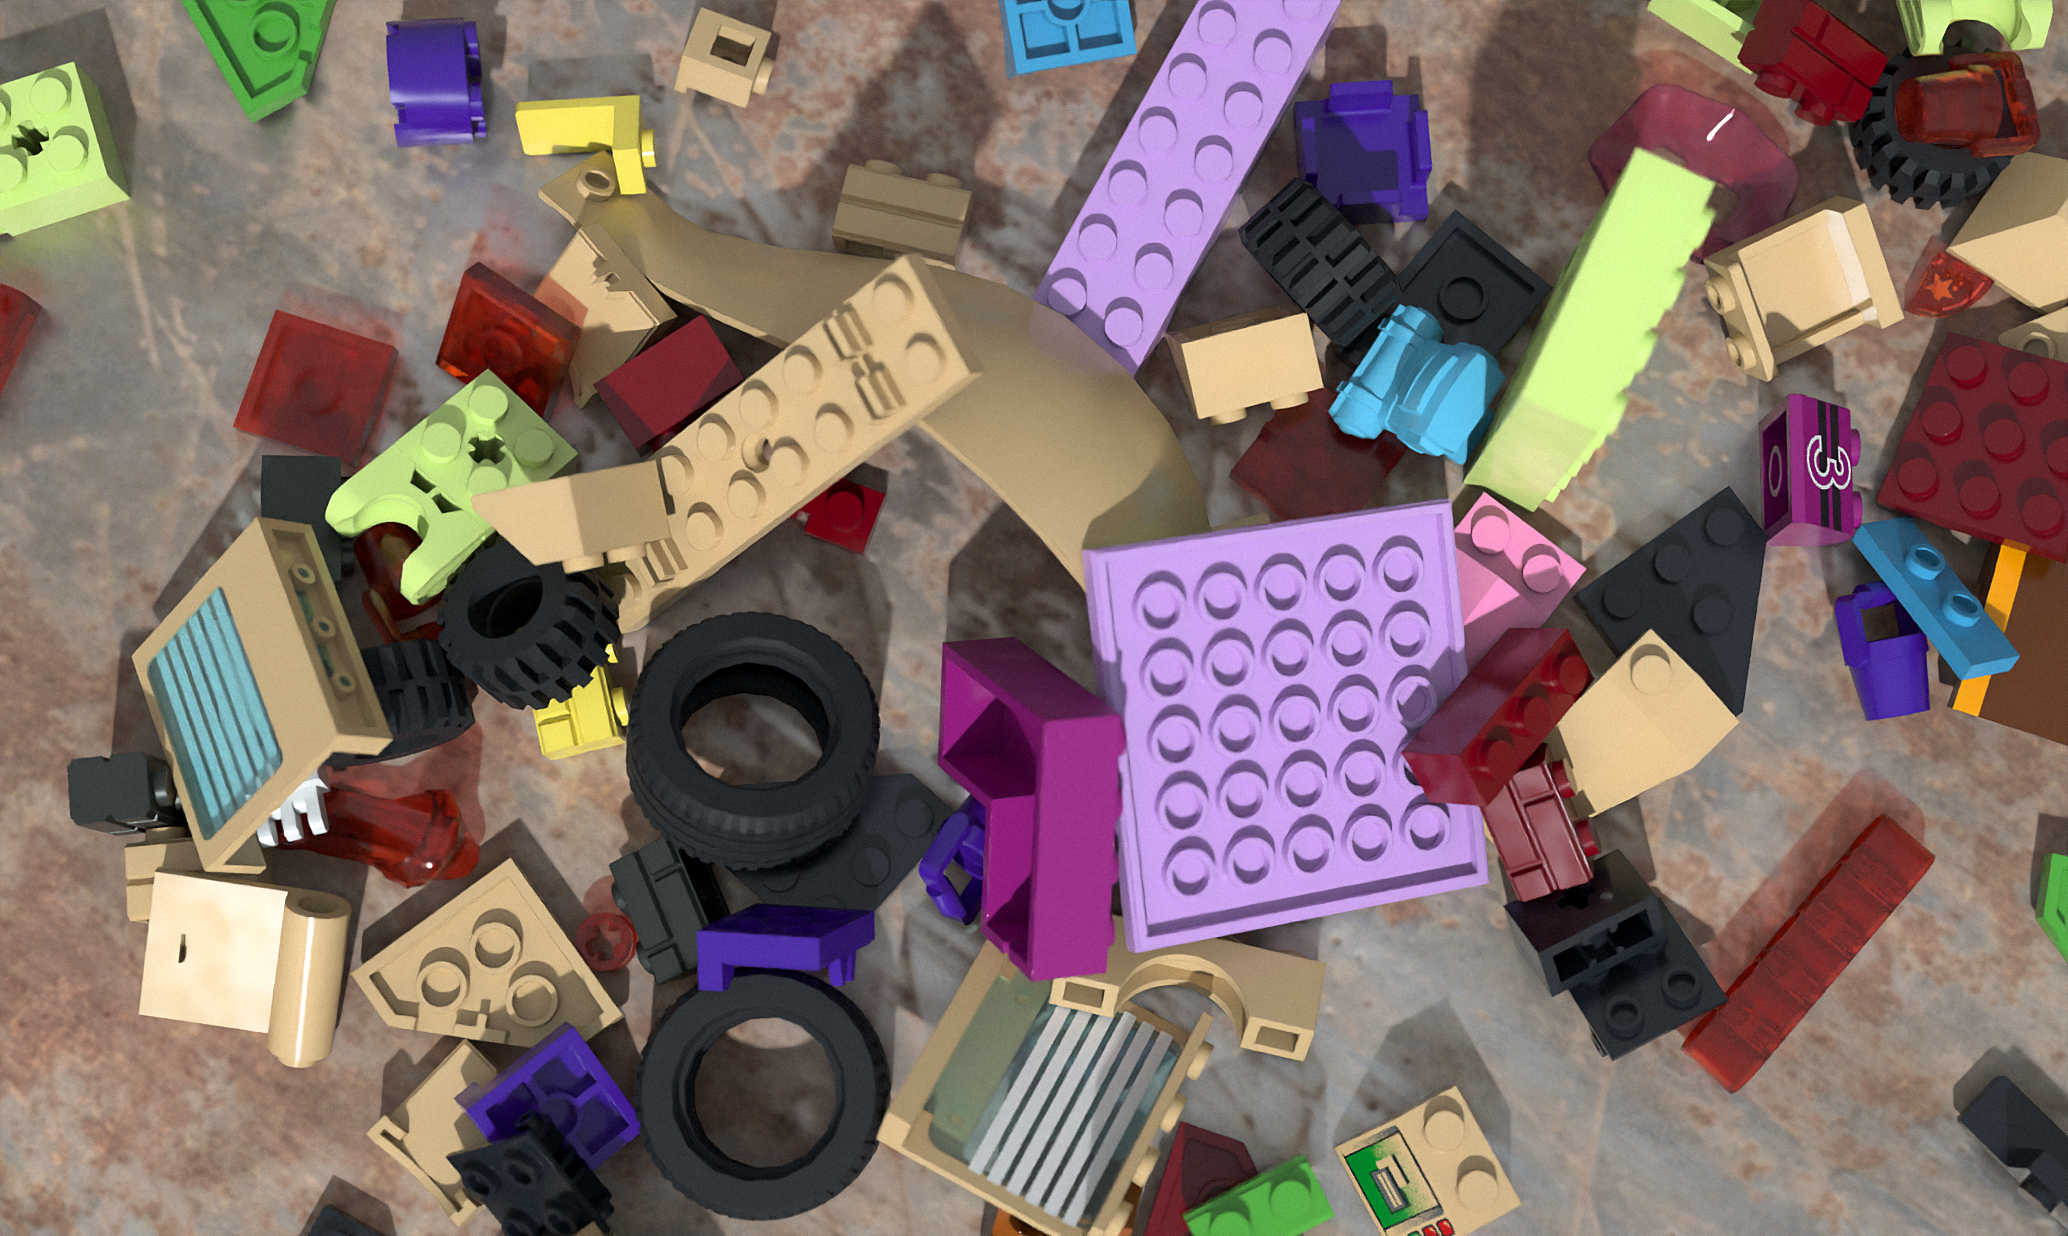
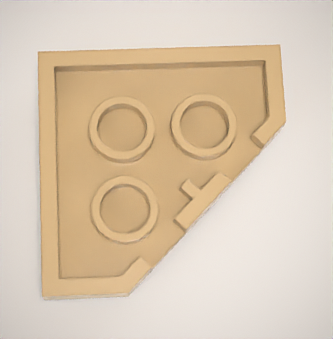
(489, 970)

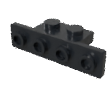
(2023, 1143)

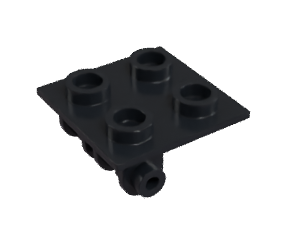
(1647, 994)
(533, 1183)

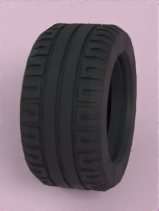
(765, 658)
(668, 1095)

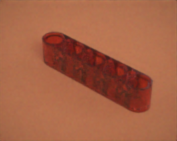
(1808, 953)

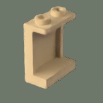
(1801, 285)

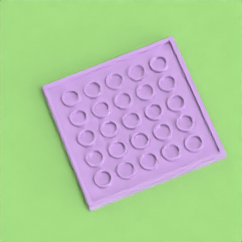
(1270, 719)

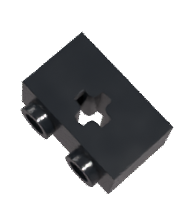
(1588, 925)

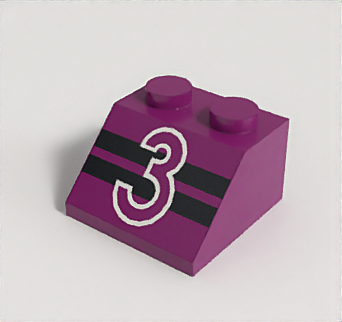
(1808, 473)

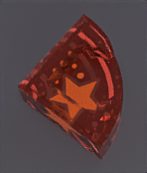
(1947, 288)

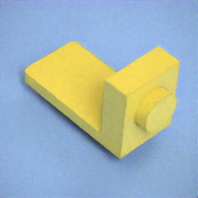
(591, 126)

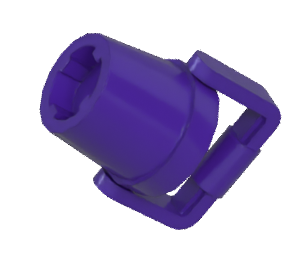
(1886, 671)
(962, 843)

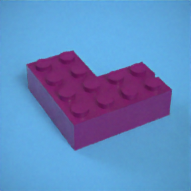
(1048, 774)

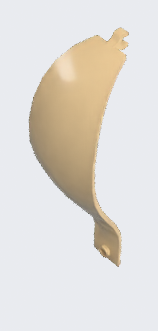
(1044, 425)

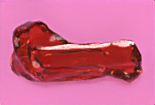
(403, 838)

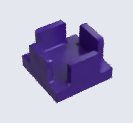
(1366, 151)

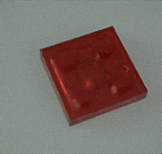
(511, 335)
(316, 388)

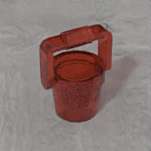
(1967, 104)
(381, 558)

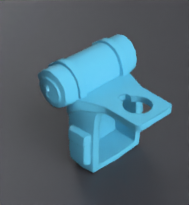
(1420, 388)

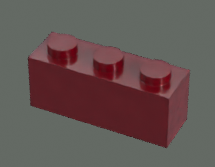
(1498, 716)

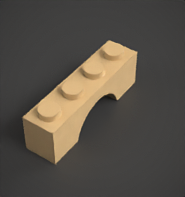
(1262, 991)

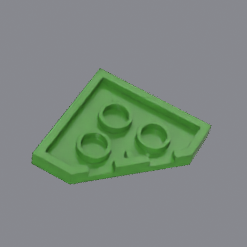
(263, 47)

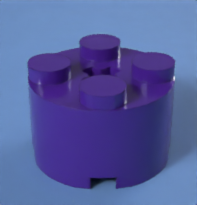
(432, 84)

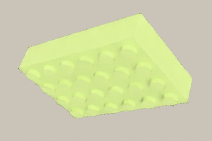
(1593, 333)

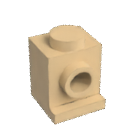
(725, 59)

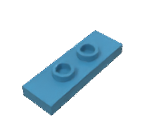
(1935, 598)

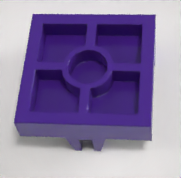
(783, 939)
(558, 1080)

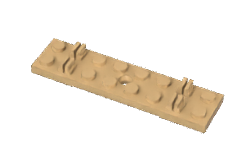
(823, 409)

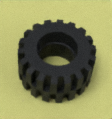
(1922, 168)
(1321, 261)
(547, 654)
(419, 696)

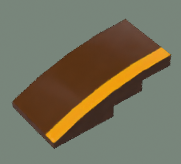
(2030, 607)

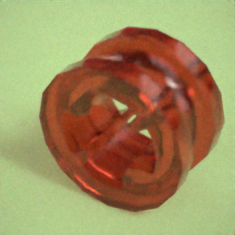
(590, 932)

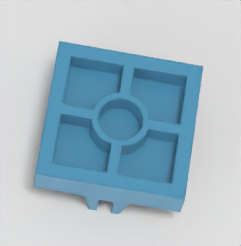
(1064, 33)

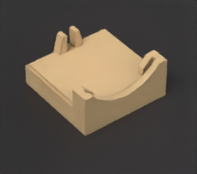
(610, 301)
(434, 1125)

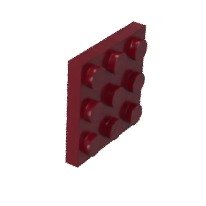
(1988, 449)

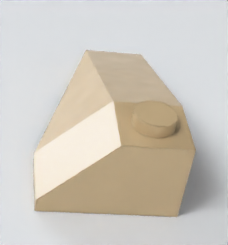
(1637, 726)

